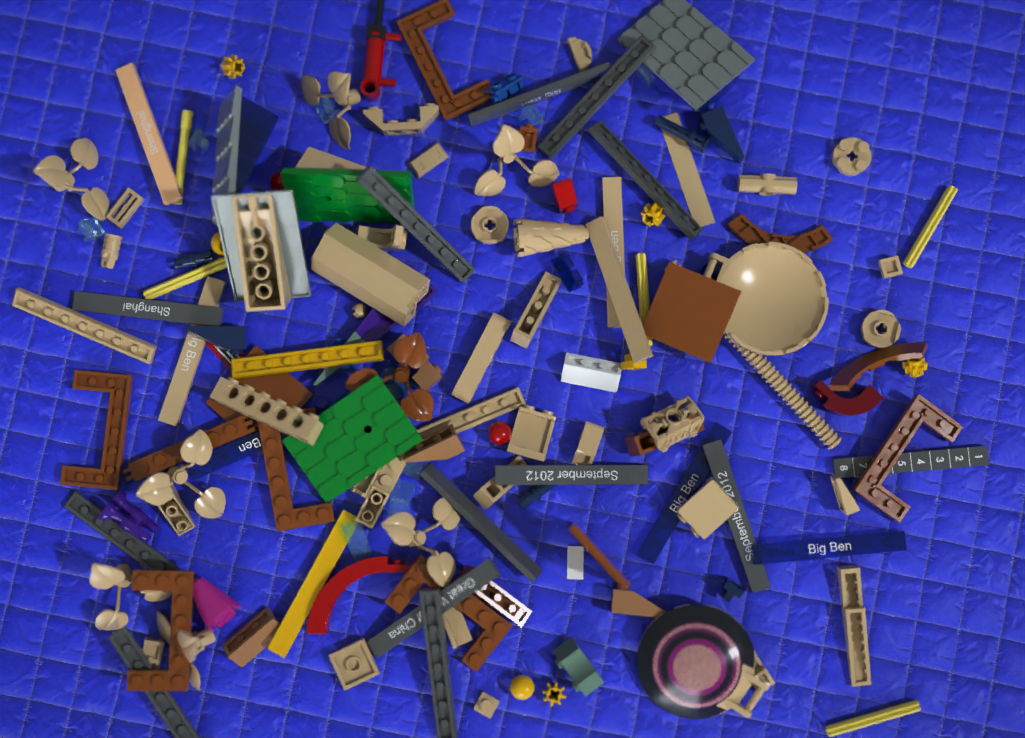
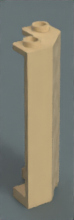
(369, 274)

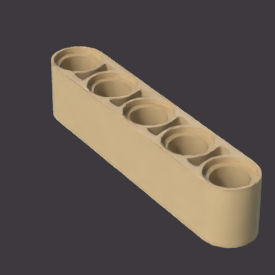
(481, 358)

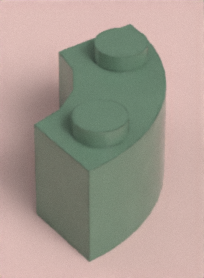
(578, 667)

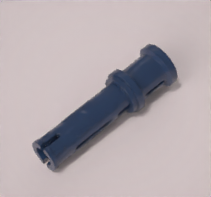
(691, 137)

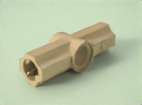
(767, 184)

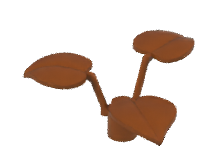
(411, 352)

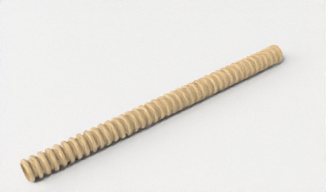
(788, 393)

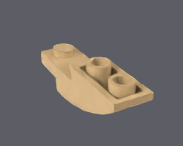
(380, 492)

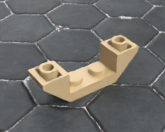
(428, 114)

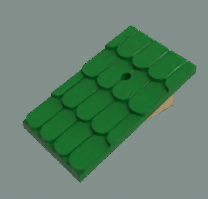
(328, 190)
(344, 450)

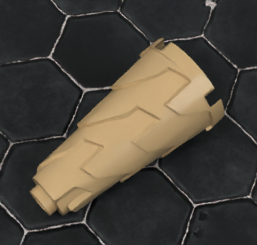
(543, 236)

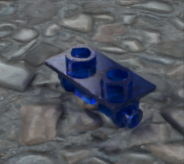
(571, 279)

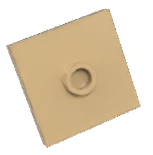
(354, 664)

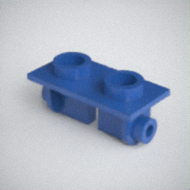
(511, 83)

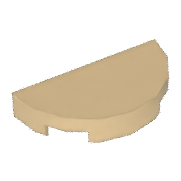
(581, 53)

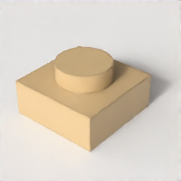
(890, 267)
(486, 704)

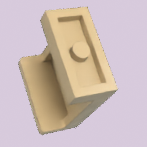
(531, 433)
(707, 509)

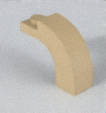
(385, 239)

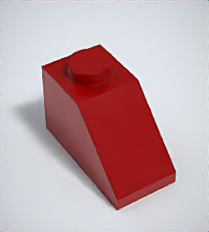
(564, 196)

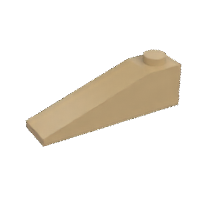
(535, 310)

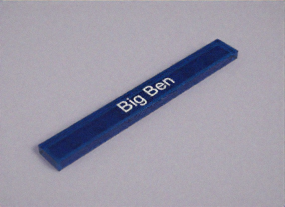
(237, 450)
(685, 489)
(828, 547)

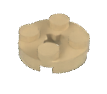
(843, 163)
(493, 214)
(889, 323)

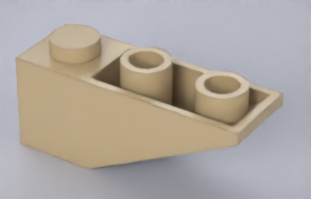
(177, 513)

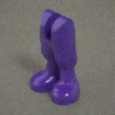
(134, 522)

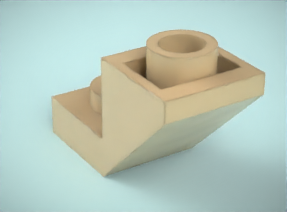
(588, 444)

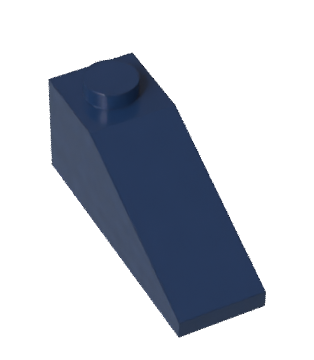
(718, 128)
(224, 337)

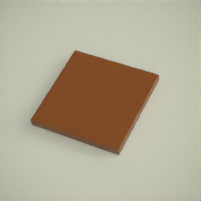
(690, 312)
(278, 386)
(595, 552)

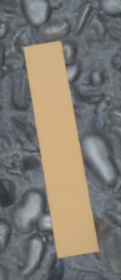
(688, 176)

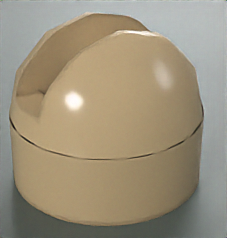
(360, 310)

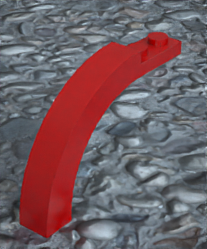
(324, 603)

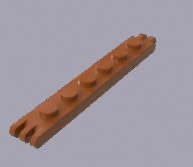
(171, 455)

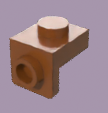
(529, 134)

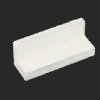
(591, 372)

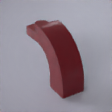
(859, 404)

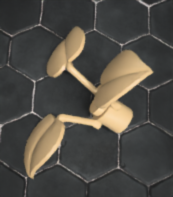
(338, 85)
(505, 146)
(53, 172)
(157, 487)
(400, 529)
(104, 578)
(189, 645)

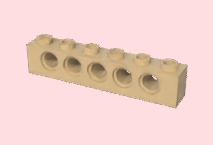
(306, 432)

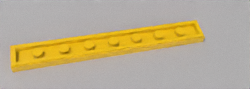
(307, 359)
(311, 588)

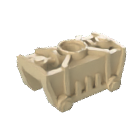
(677, 430)

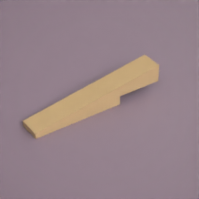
(854, 624)

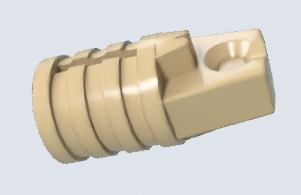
(110, 250)

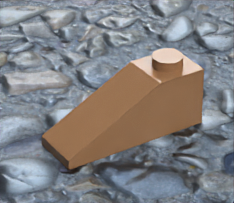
(436, 446)
(631, 603)

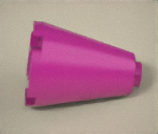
(213, 604)

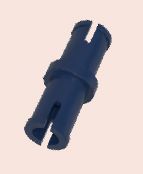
(193, 259)
(534, 494)

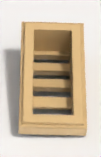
(844, 499)

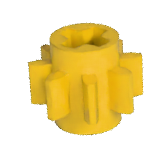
(232, 66)
(652, 214)
(914, 367)
(552, 699)

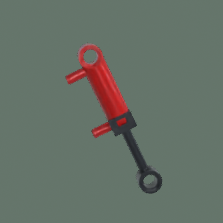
(376, 40)

